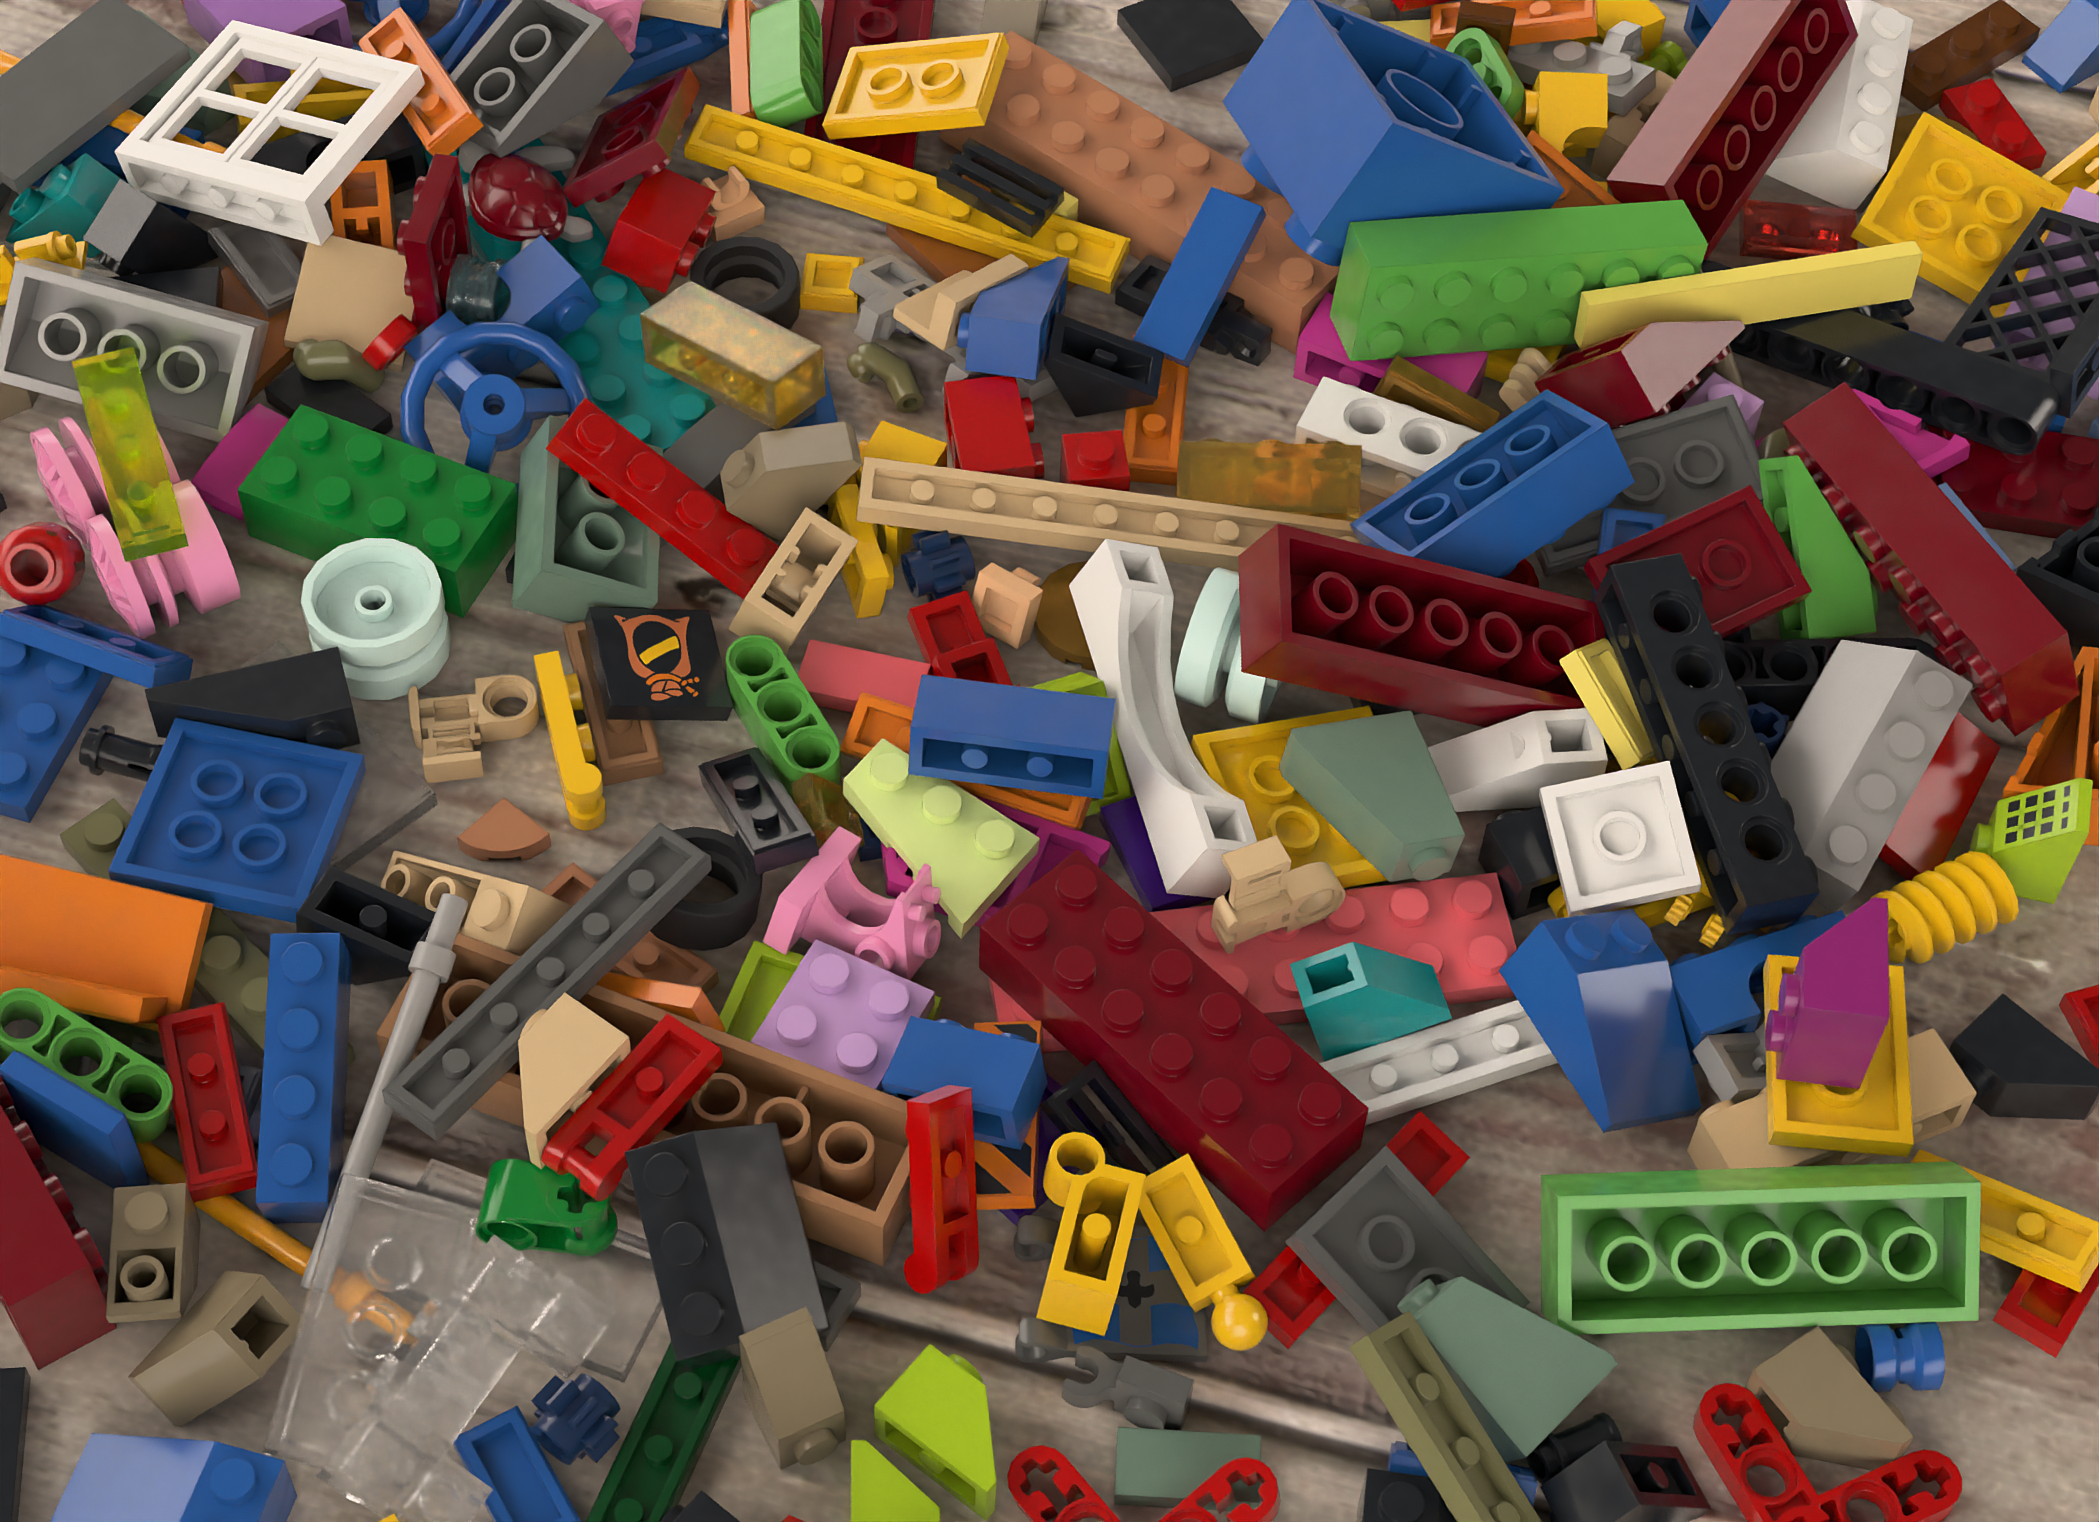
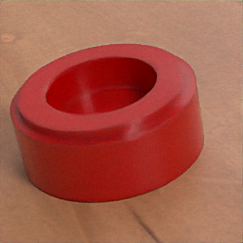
(390, 343)

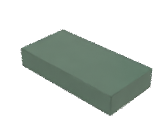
(1168, 1465)

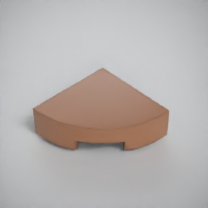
(504, 834)

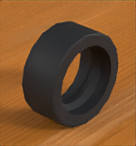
(753, 259)
(721, 923)

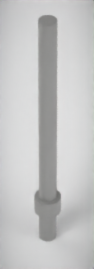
(430, 966)

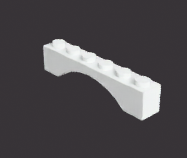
(1127, 626)

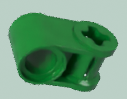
(541, 1210)

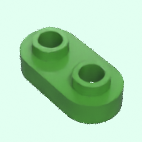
(1493, 68)

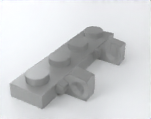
(1616, 57)
(891, 281)

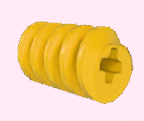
(1947, 907)

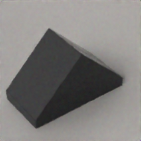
(1100, 369)

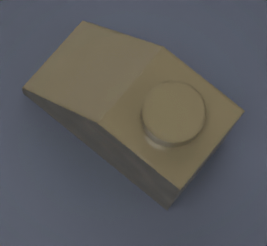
(787, 472)
(792, 1390)

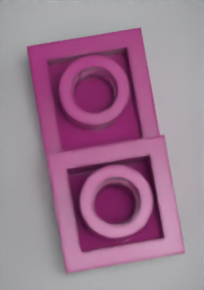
(236, 457)

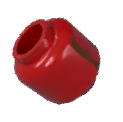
(40, 563)

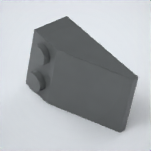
(538, 71)

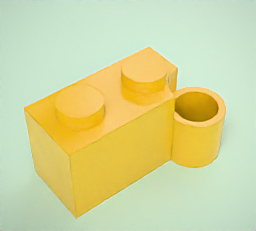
(1091, 1233)

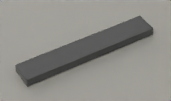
(567, 959)

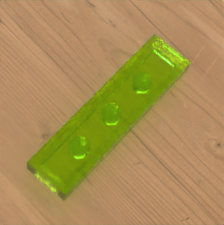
(129, 454)

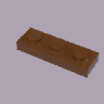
(1966, 53)

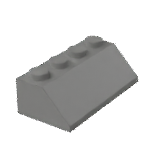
(190, 354)
(1861, 755)

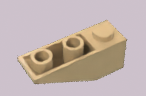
(497, 909)

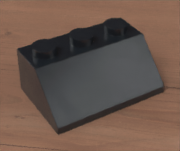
(724, 1237)

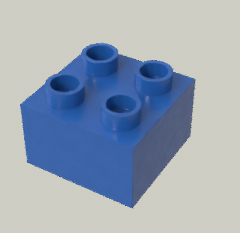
(1375, 129)

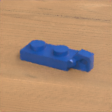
(669, 45)

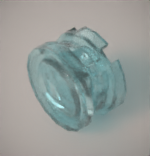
(476, 290)

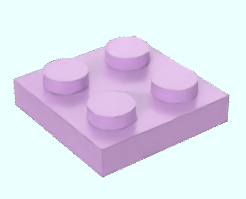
(843, 1015)

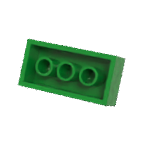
(345, 483)

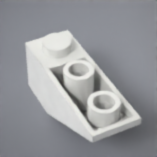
(1517, 757)

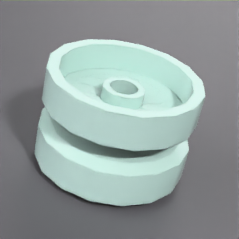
(382, 613)
(1213, 655)

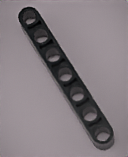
(1907, 373)

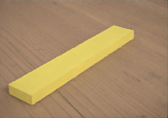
(1754, 292)

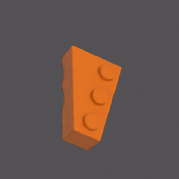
(2067, 743)

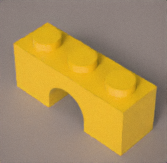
(1568, 110)

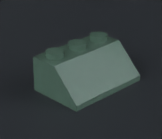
(576, 541)

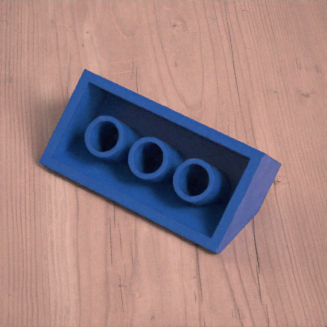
(1504, 491)

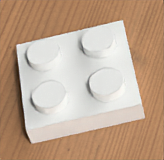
(1619, 839)

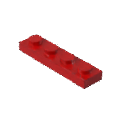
(662, 497)
(1292, 1291)

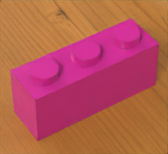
(1322, 354)

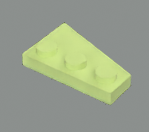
(937, 823)

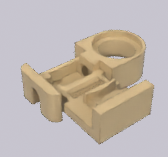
(453, 724)
(1270, 895)

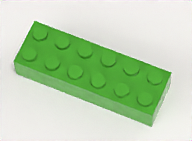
(1499, 274)
(1760, 1247)

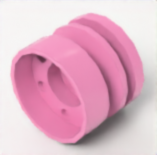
(74, 476)
(199, 571)

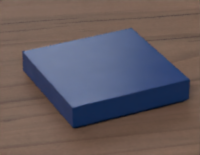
(74, 1123)

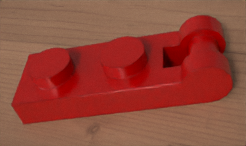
(632, 1105)
(942, 1188)

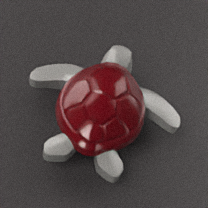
(519, 195)

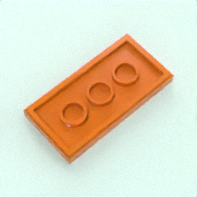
(101, 931)

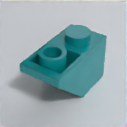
(63, 202)
(1366, 997)

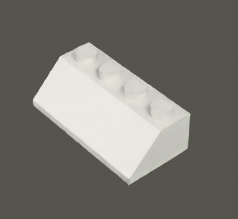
(1850, 126)

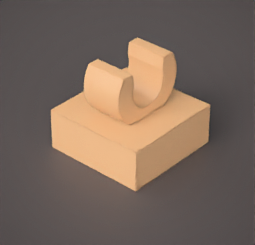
(733, 205)
(1007, 603)

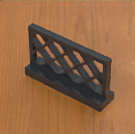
(2076, 363)

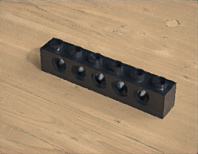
(1744, 889)

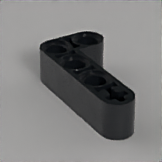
(1786, 669)

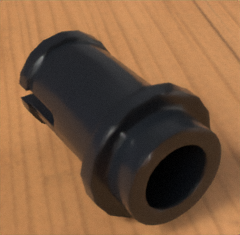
(117, 754)
(1565, 1447)

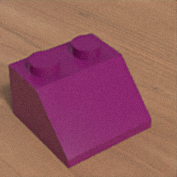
(1834, 1002)

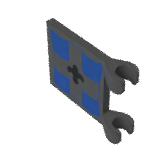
(1148, 1316)

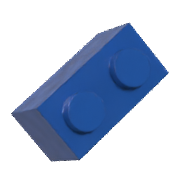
(1001, 1070)

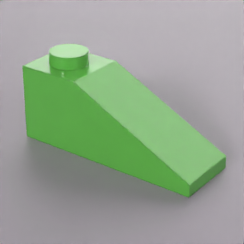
(1841, 594)

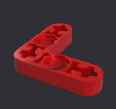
(1800, 1499)
(1191, 1509)

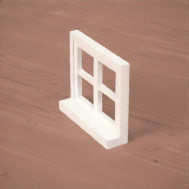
(251, 192)

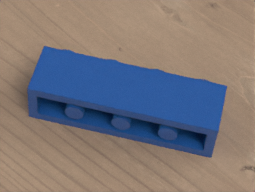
(303, 1076)

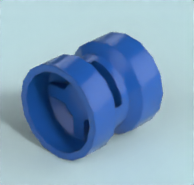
(1905, 1356)

